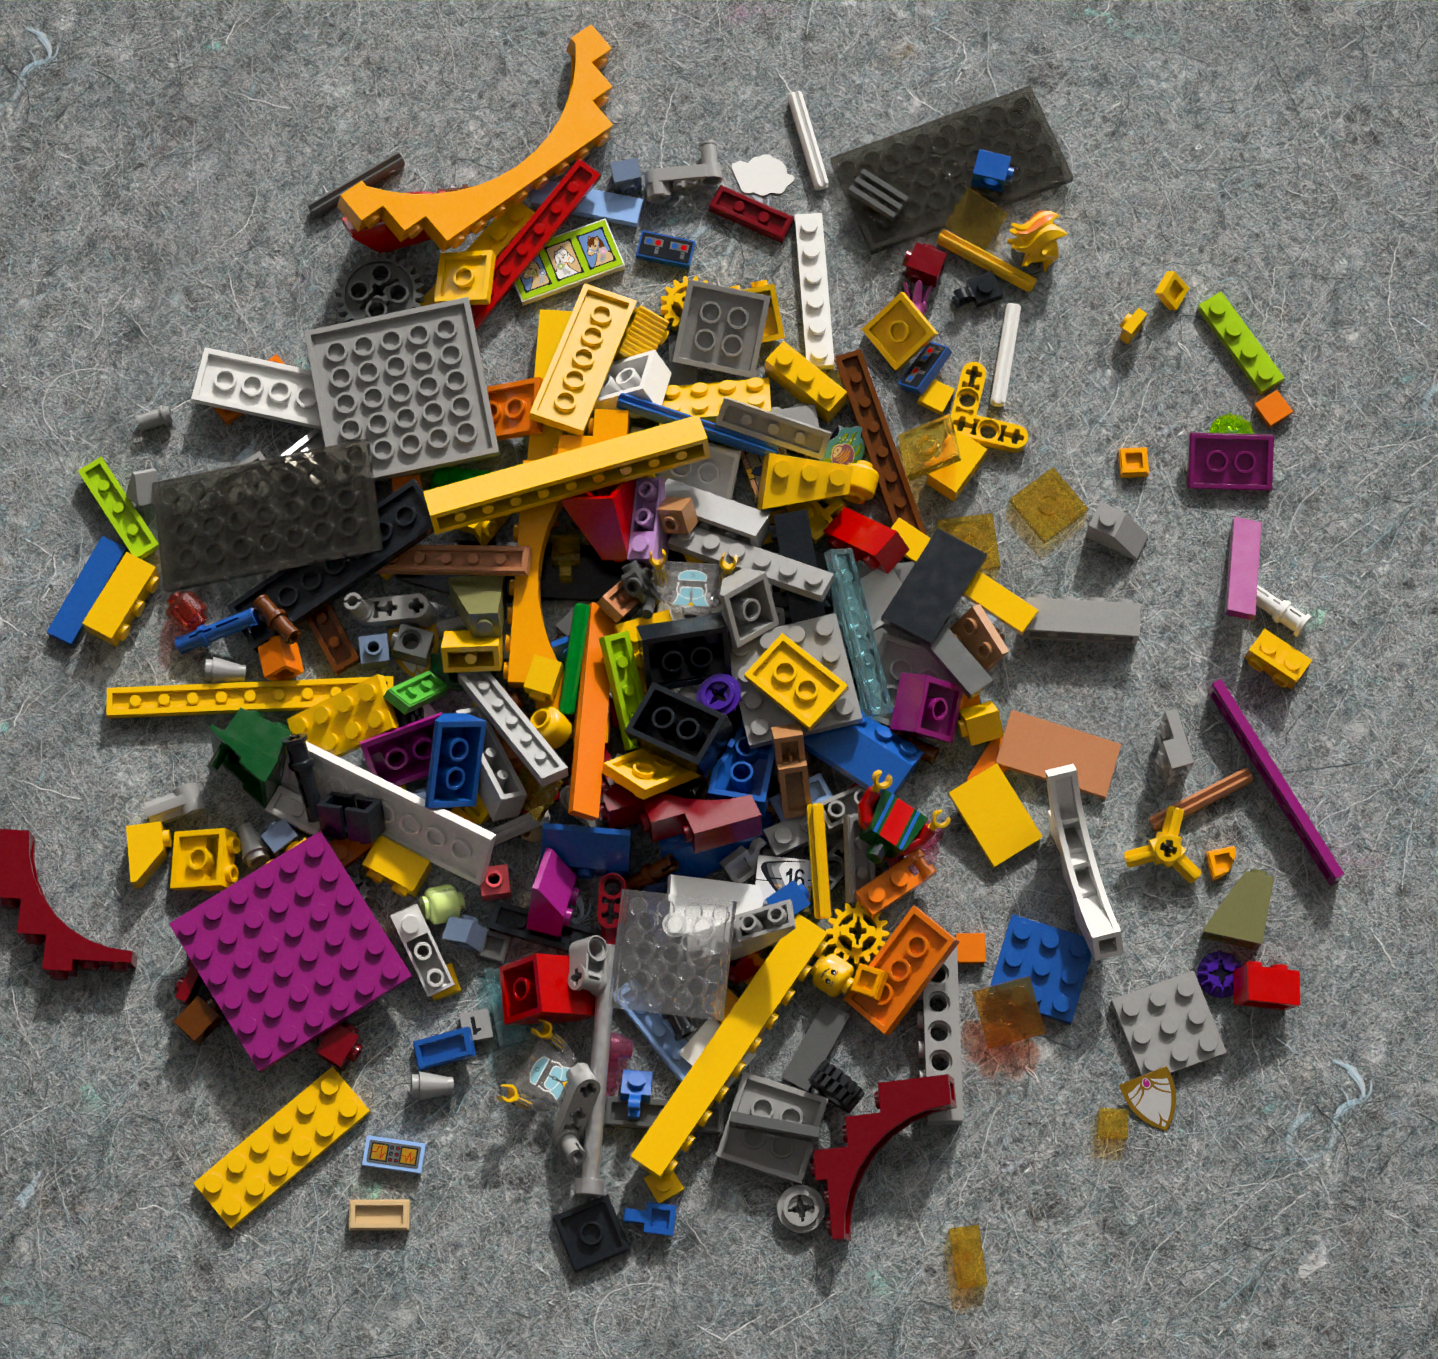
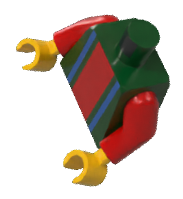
(891, 824)

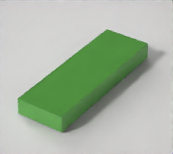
(416, 692)

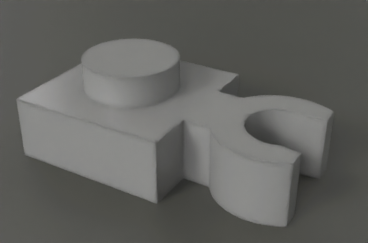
(742, 862)

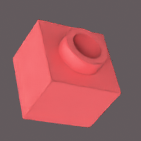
(501, 889)

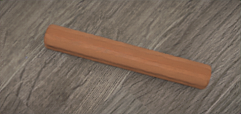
(1206, 796)

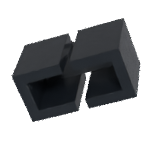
(343, 820)

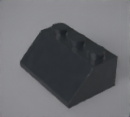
(684, 651)

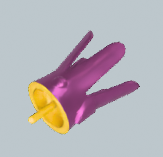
(919, 297)

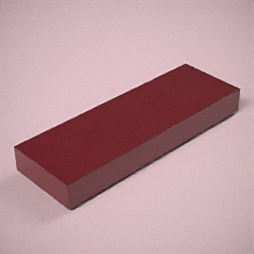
(751, 213)

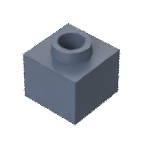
(626, 176)
(377, 659)
(278, 836)
(465, 933)

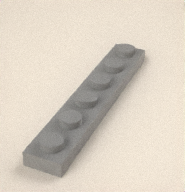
(779, 569)
(514, 726)

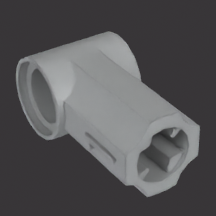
(183, 803)

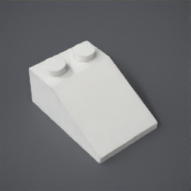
(638, 376)

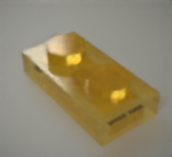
(968, 1257)

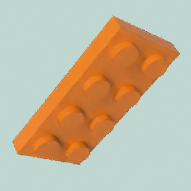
(912, 959)

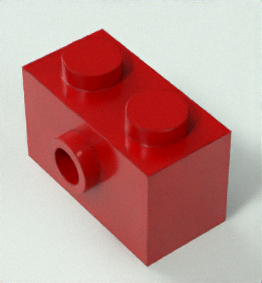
(1266, 986)

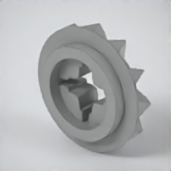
(810, 1198)

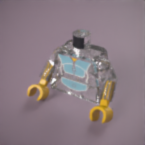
(690, 586)
(543, 1078)

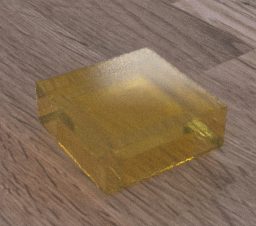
(1112, 1124)

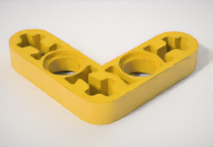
(970, 416)

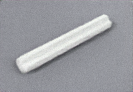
(808, 140)
(1005, 355)

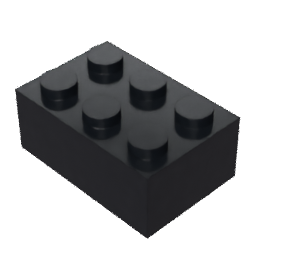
(679, 729)

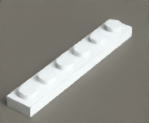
(814, 290)

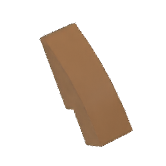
(791, 769)

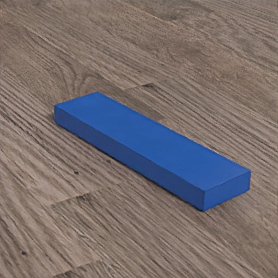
(85, 591)

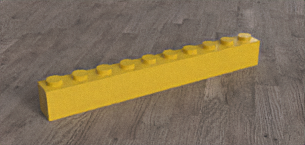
(567, 474)
(728, 1048)

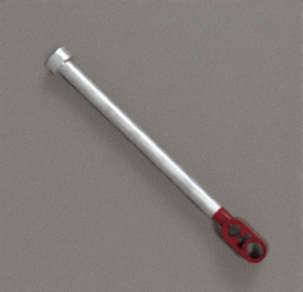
(590, 1183)

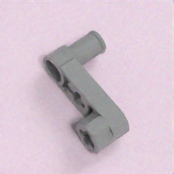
(662, 180)
(410, 609)
(580, 1094)

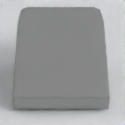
(140, 487)

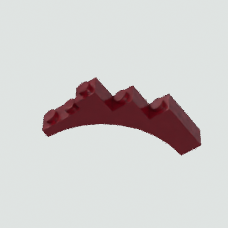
(701, 822)
(38, 921)
(866, 1134)

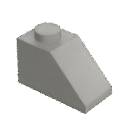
(1116, 531)

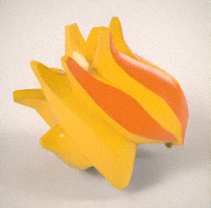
(1037, 239)

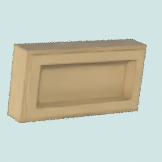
(379, 1215)

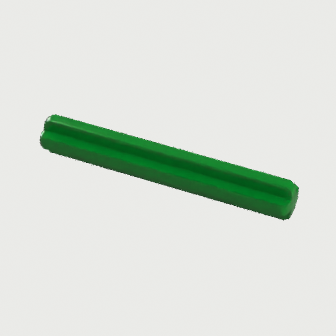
(574, 659)

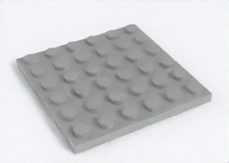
(406, 386)

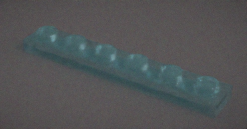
(858, 633)

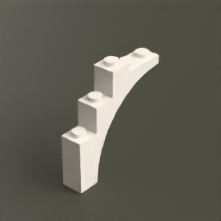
(1079, 864)

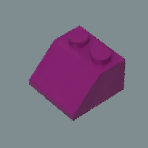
(926, 707)
(552, 896)

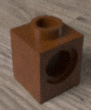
(199, 1019)

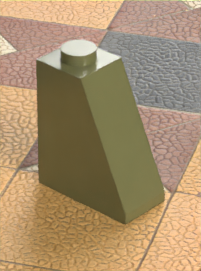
(480, 603)
(1243, 912)

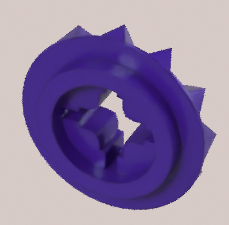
(720, 683)
(1211, 983)

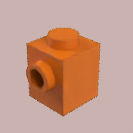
(280, 660)

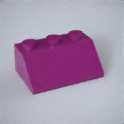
(402, 752)

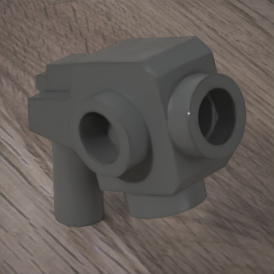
(639, 583)

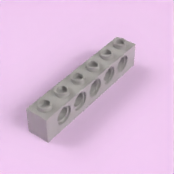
(948, 1049)

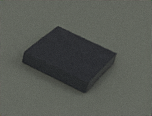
(591, 1233)

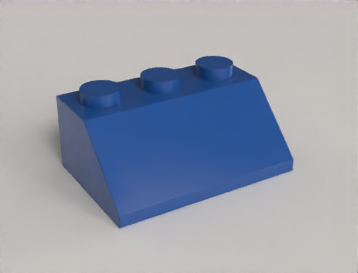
(455, 761)
(590, 849)

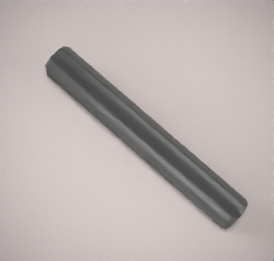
(369, 177)

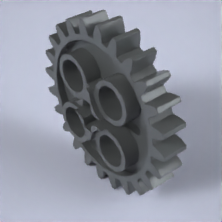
(364, 279)

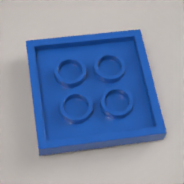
(1051, 958)

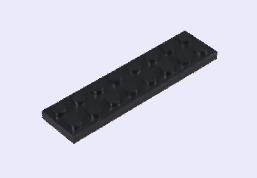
(311, 587)

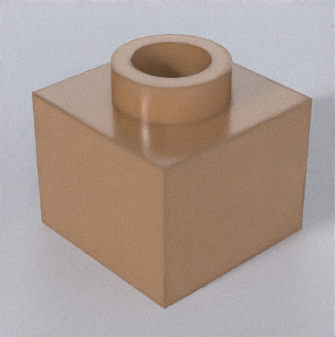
(677, 515)

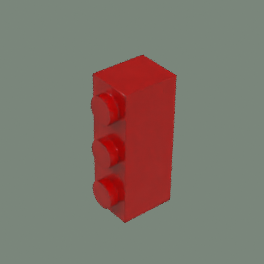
(870, 541)

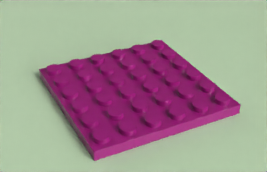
(290, 951)

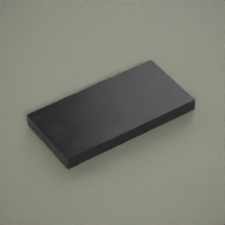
(934, 587)

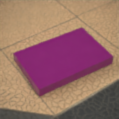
(1230, 461)

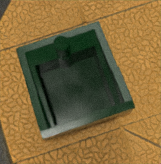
(251, 752)

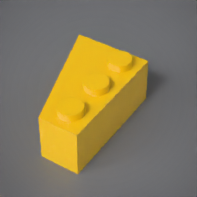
(800, 480)

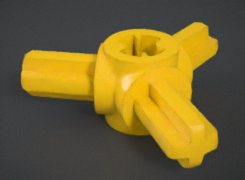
(1152, 851)

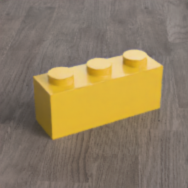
(805, 381)
(122, 599)

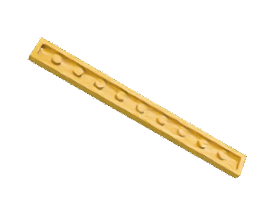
(225, 697)

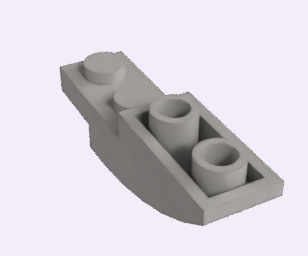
(794, 831)
(761, 928)

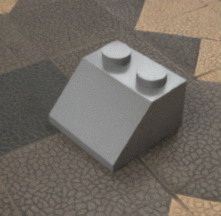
(748, 605)

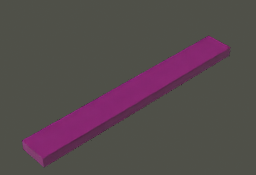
(1275, 782)

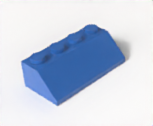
(863, 749)

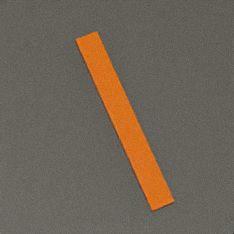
(591, 720)

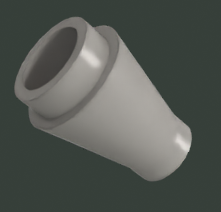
(223, 671)
(253, 848)
(430, 1085)

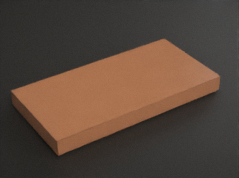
(1040, 745)

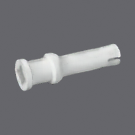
(1282, 611)

